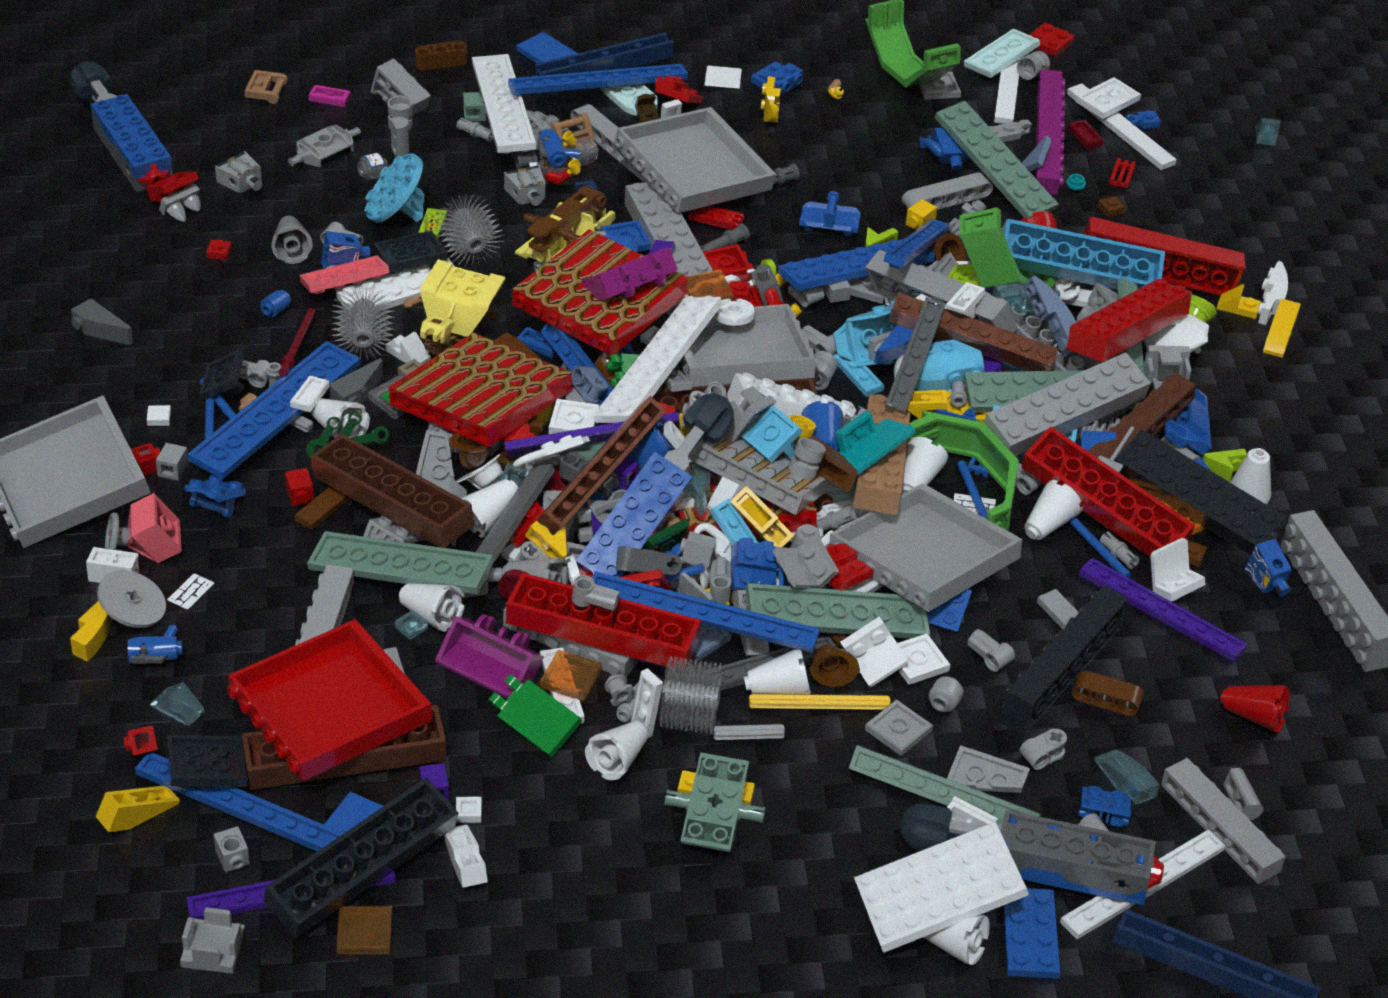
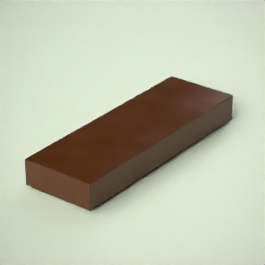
(321, 508)

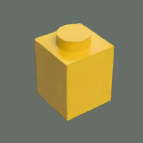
(920, 214)

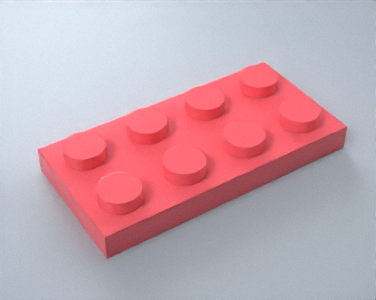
(339, 275)

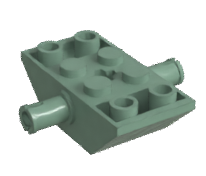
(715, 803)

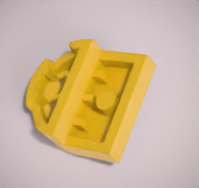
(771, 102)

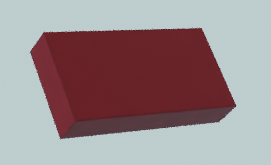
(1085, 134)

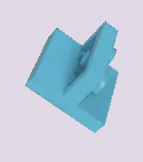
(772, 434)

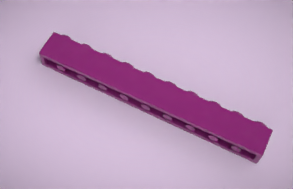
(1051, 123)

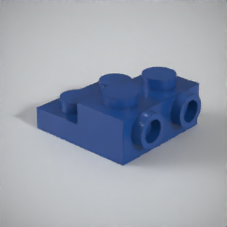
(786, 76)
(752, 563)

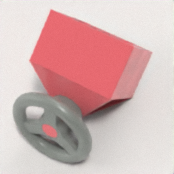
(150, 530)

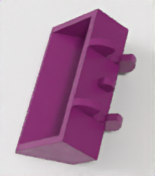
(627, 276)
(487, 656)

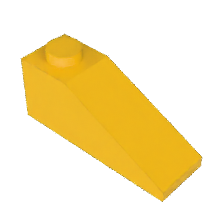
(132, 807)

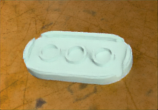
(626, 96)

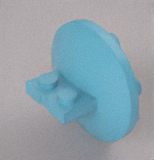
(397, 190)

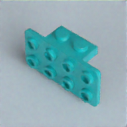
(866, 443)

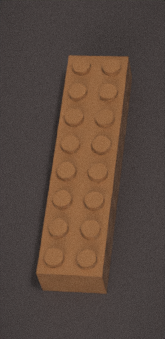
(881, 483)

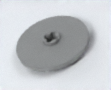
(115, 595)

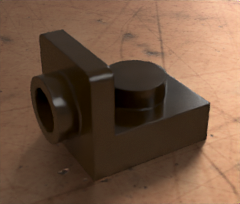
(646, 108)

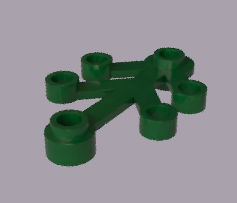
(362, 439)

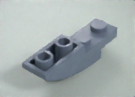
(1050, 308)

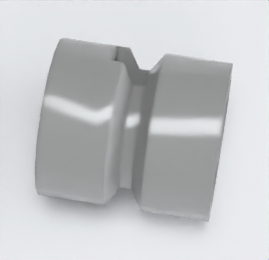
(1030, 65)
(400, 107)
(826, 368)
(807, 455)

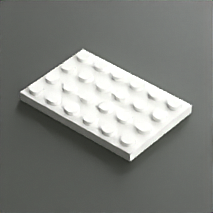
(940, 886)

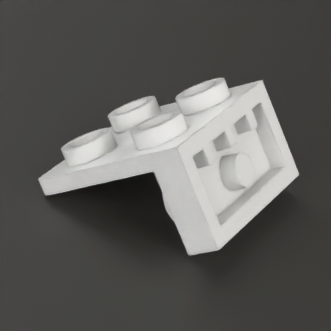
(875, 651)

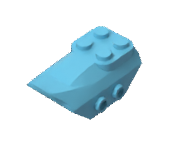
(853, 335)
(947, 364)

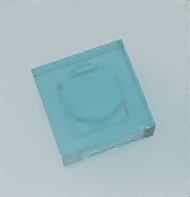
(411, 624)

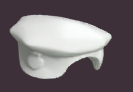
(1188, 332)

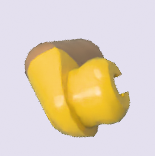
(834, 90)

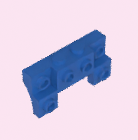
(1191, 426)

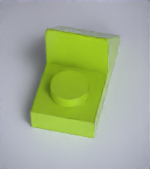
(874, 238)
(1225, 462)

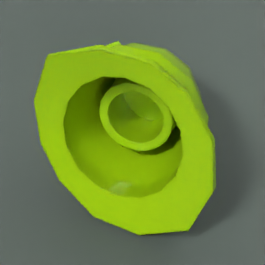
(1202, 309)

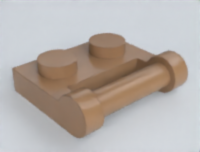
(260, 83)
(583, 119)

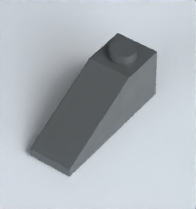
(100, 323)
(357, 384)

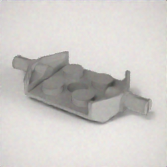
(323, 144)

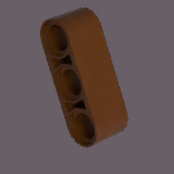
(441, 55)
(1107, 693)

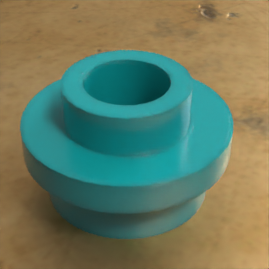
(1076, 182)

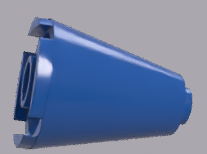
(827, 418)
(652, 442)

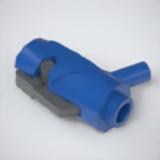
(552, 147)
(155, 648)

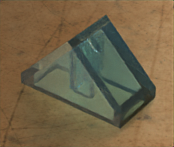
(1267, 131)
(179, 703)

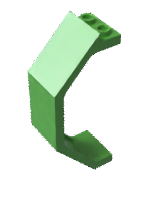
(896, 52)
(990, 251)
(977, 441)

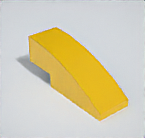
(1281, 328)
(761, 518)
(92, 632)

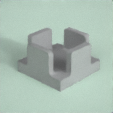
(1164, 361)
(748, 411)
(212, 942)

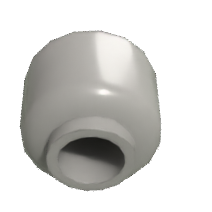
(945, 694)

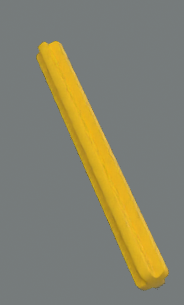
(795, 701)

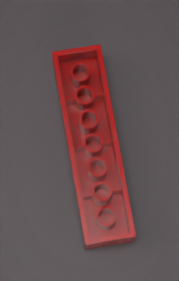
(1185, 261)
(1129, 320)
(1106, 493)
(629, 630)

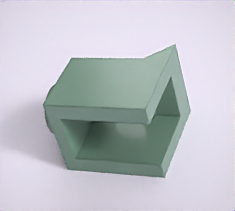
(473, 107)

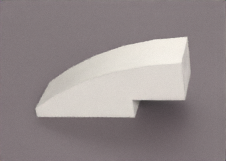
(465, 856)

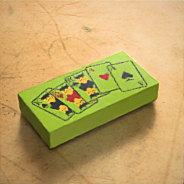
(430, 221)

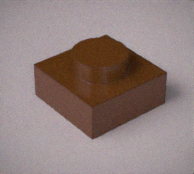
(1111, 206)
(535, 426)
(1196, 553)

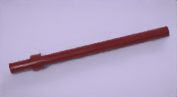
(288, 360)

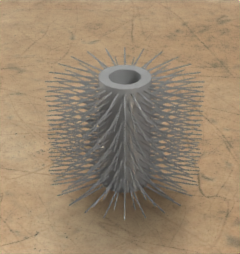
(468, 230)
(363, 322)
(691, 695)

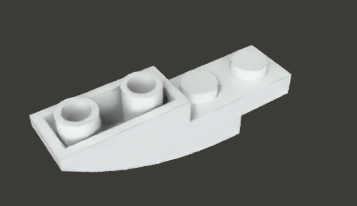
(1274, 288)

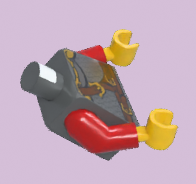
(560, 175)
(768, 287)

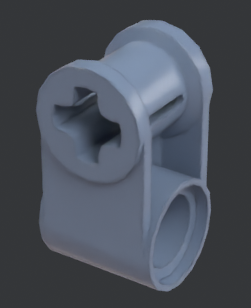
(588, 383)

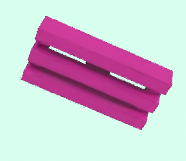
(329, 95)

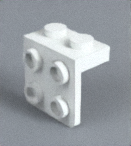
(1171, 571)

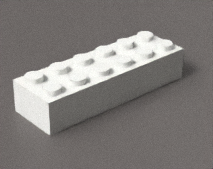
(787, 398)

